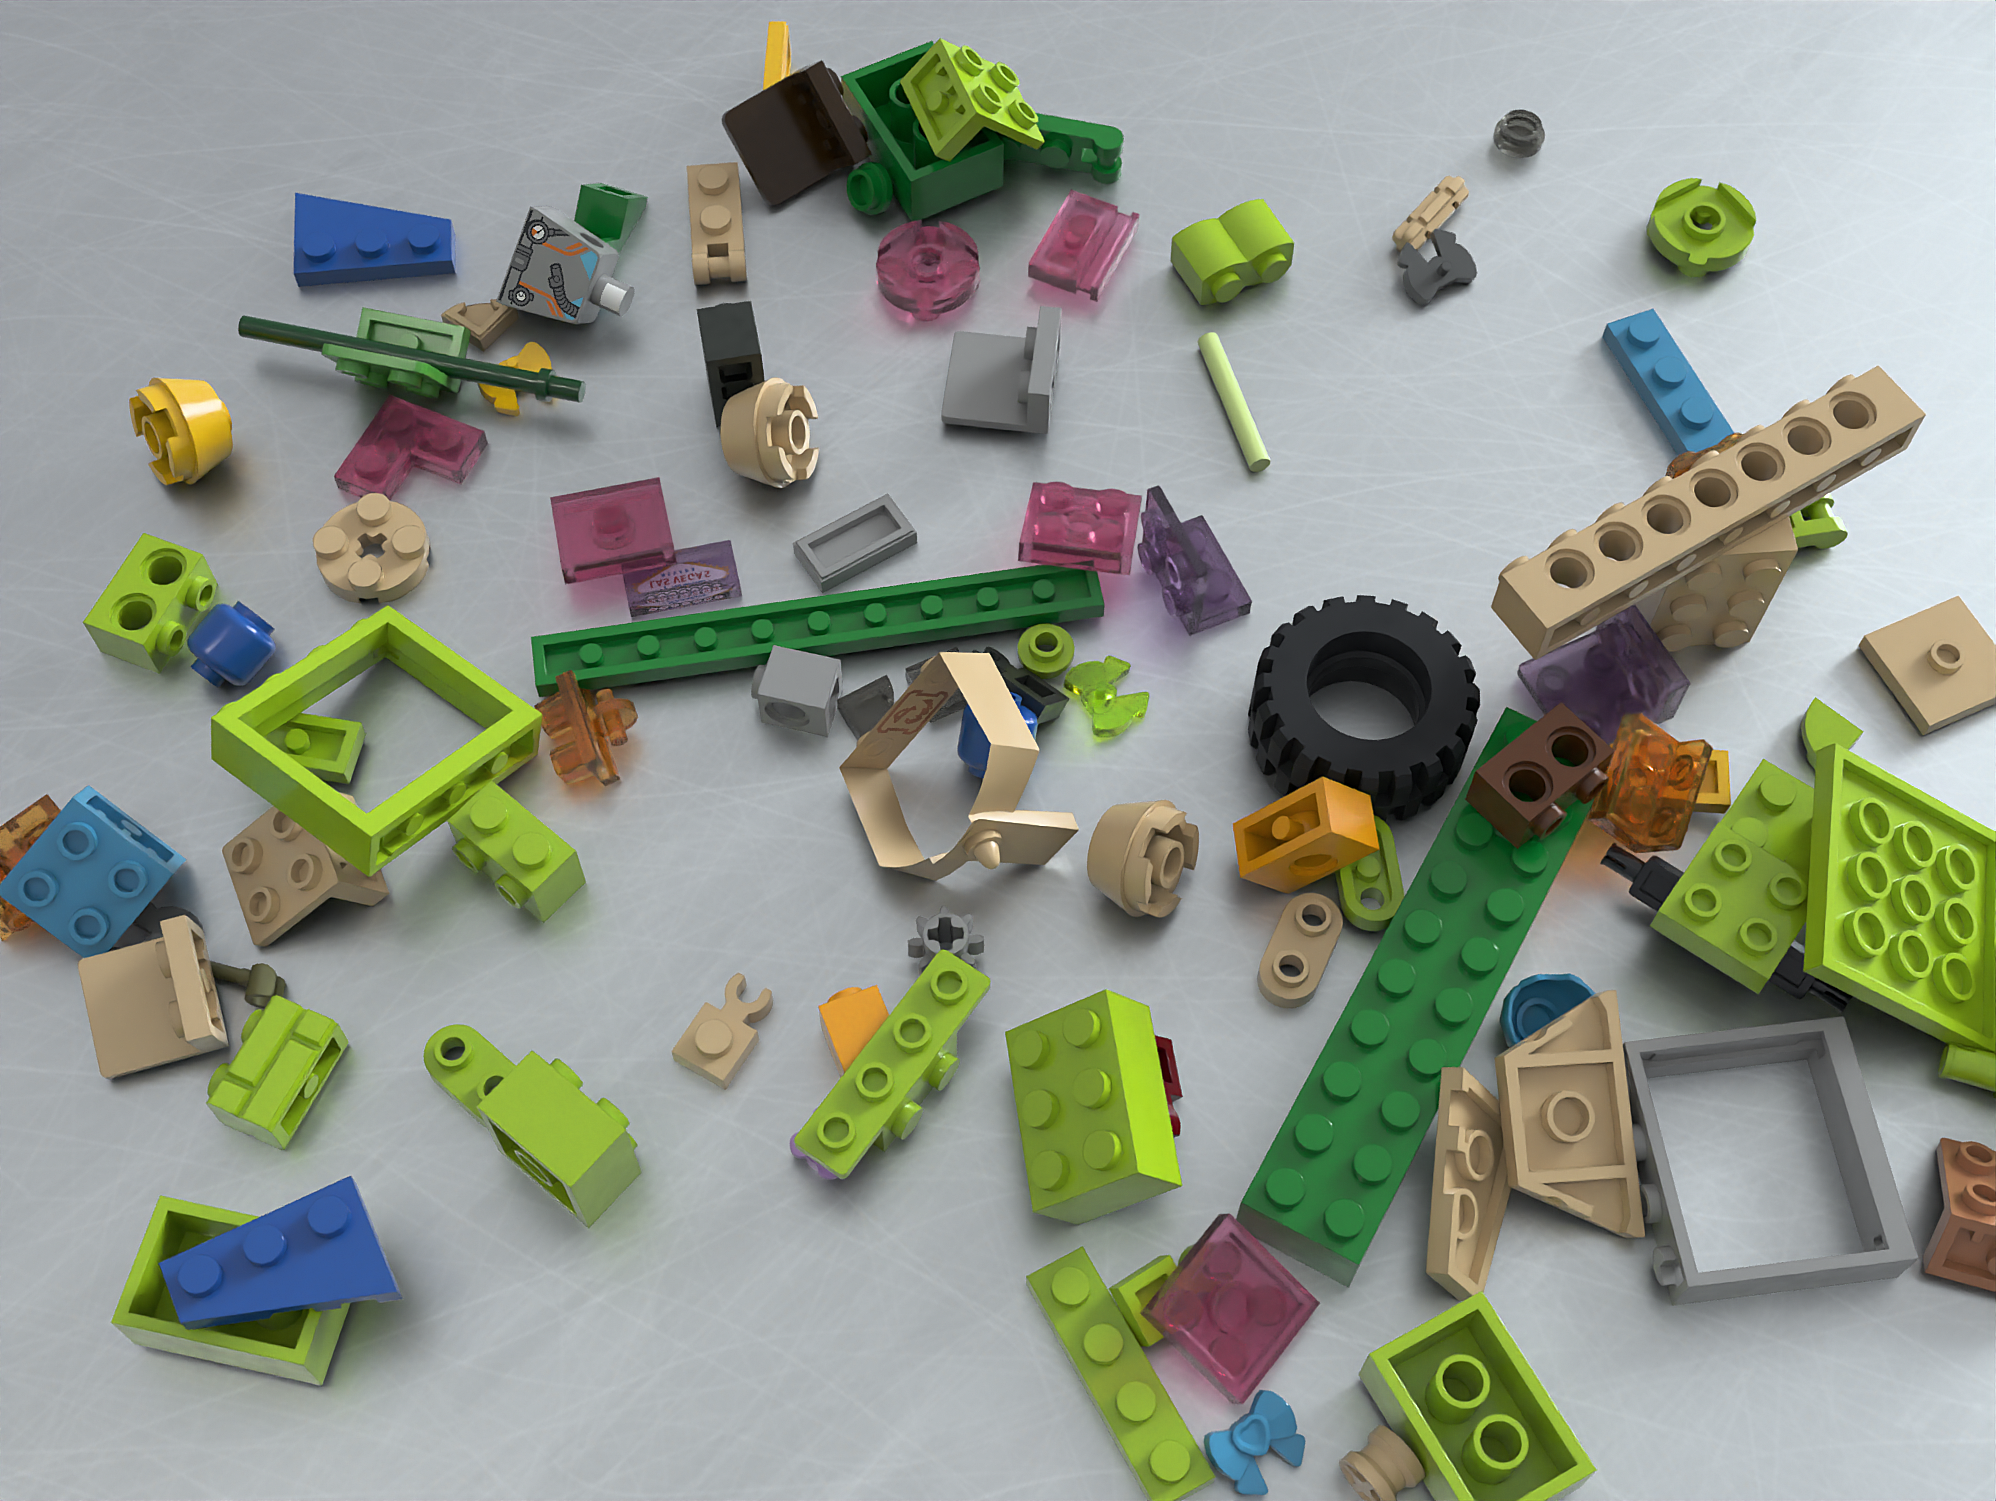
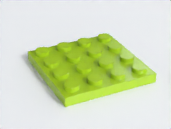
(1902, 901)

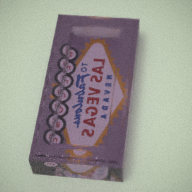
(698, 577)

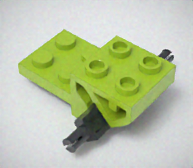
(1743, 889)

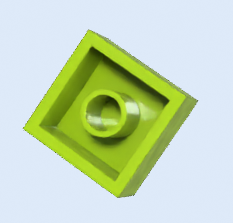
(562, 1136)

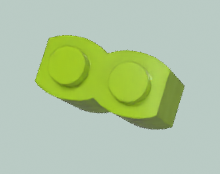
(1232, 252)

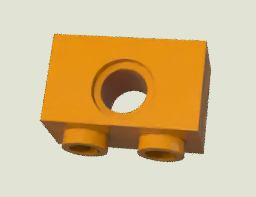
(1305, 836)

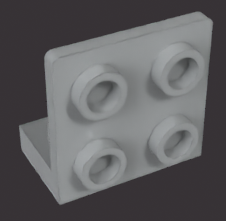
(1004, 378)

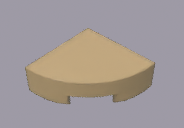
(484, 321)

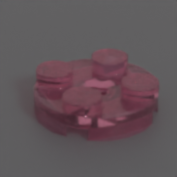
(927, 292)

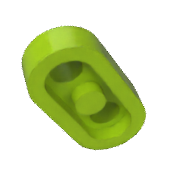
(1375, 878)
(471, 1075)

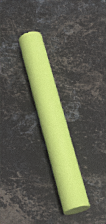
(1233, 402)

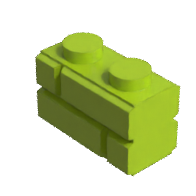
(276, 1071)

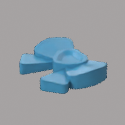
(1266, 1425)

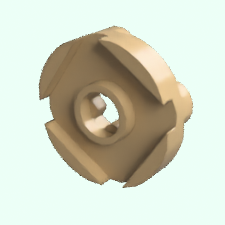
(368, 523)

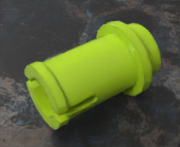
(1968, 1066)

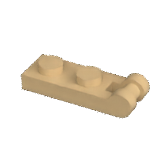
(716, 222)

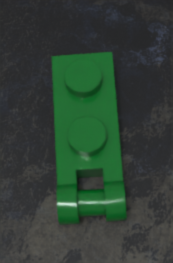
(1072, 146)

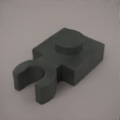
(1035, 692)

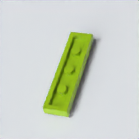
(1119, 1379)

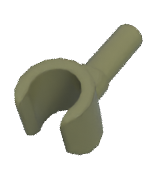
(260, 981)

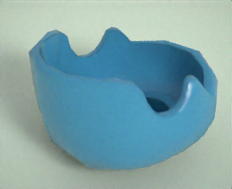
(1538, 1002)

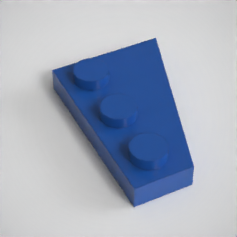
(367, 243)
(288, 1260)

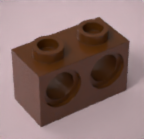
(1531, 768)

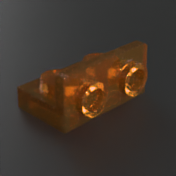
(1650, 786)

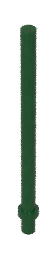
(542, 384)

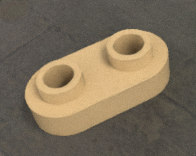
(1301, 946)

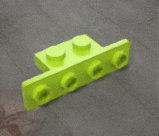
(896, 1068)

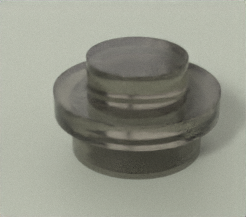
(1519, 134)

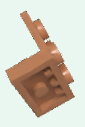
(1966, 1232)

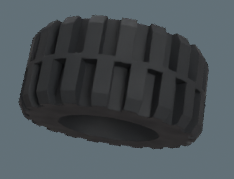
(1375, 647)

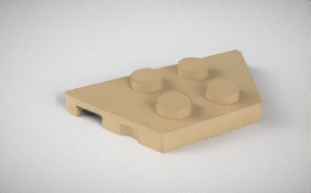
(1571, 1117)

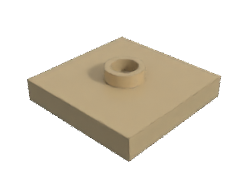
(1936, 664)

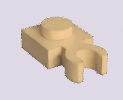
(722, 1039)

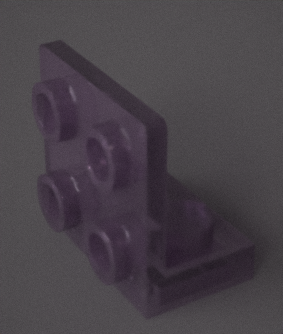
(1190, 567)
(1609, 675)

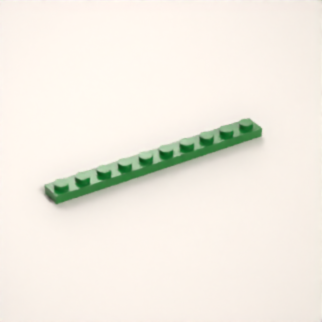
(817, 626)

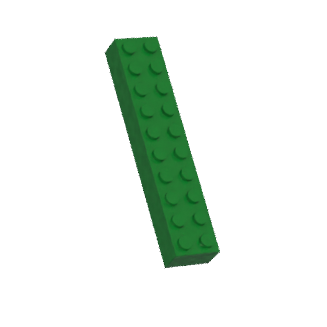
(1407, 1019)

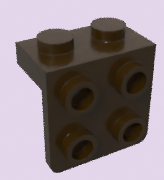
(796, 132)

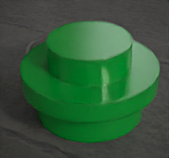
(870, 188)

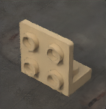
(288, 873)
(153, 1001)

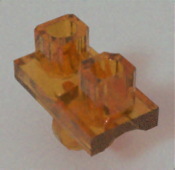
(591, 724)

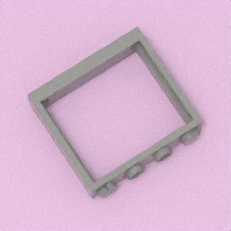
(1852, 1132)

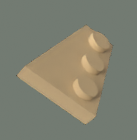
(1467, 1186)

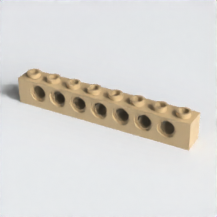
(1704, 511)

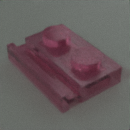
(1083, 245)

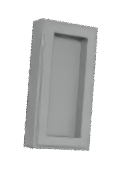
(855, 543)

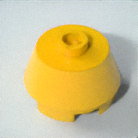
(182, 427)

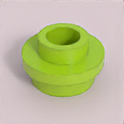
(1046, 664)

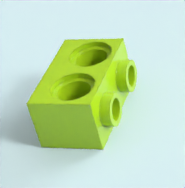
(143, 597)

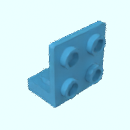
(90, 874)

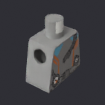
(563, 271)

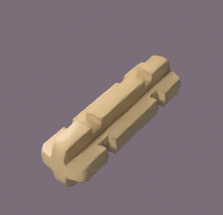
(1431, 213)

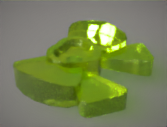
(1094, 683)

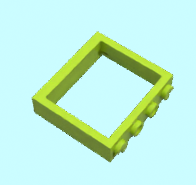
(423, 805)

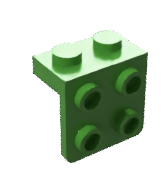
(407, 331)

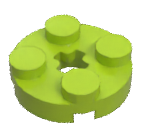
(1698, 249)

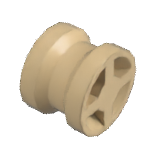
(1382, 1467)

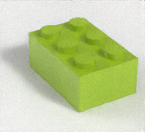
(1092, 1108)
(284, 1345)
(1475, 1410)

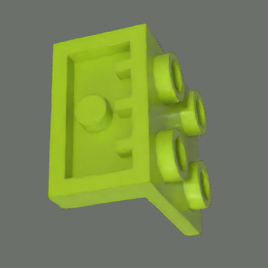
(962, 93)

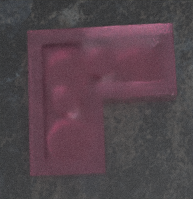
(408, 437)

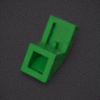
(609, 212)

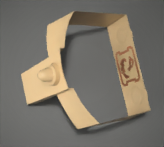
(996, 828)

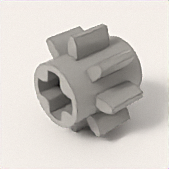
(945, 928)

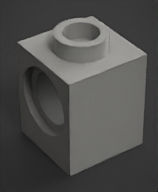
(798, 690)

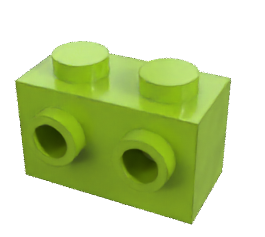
(516, 851)

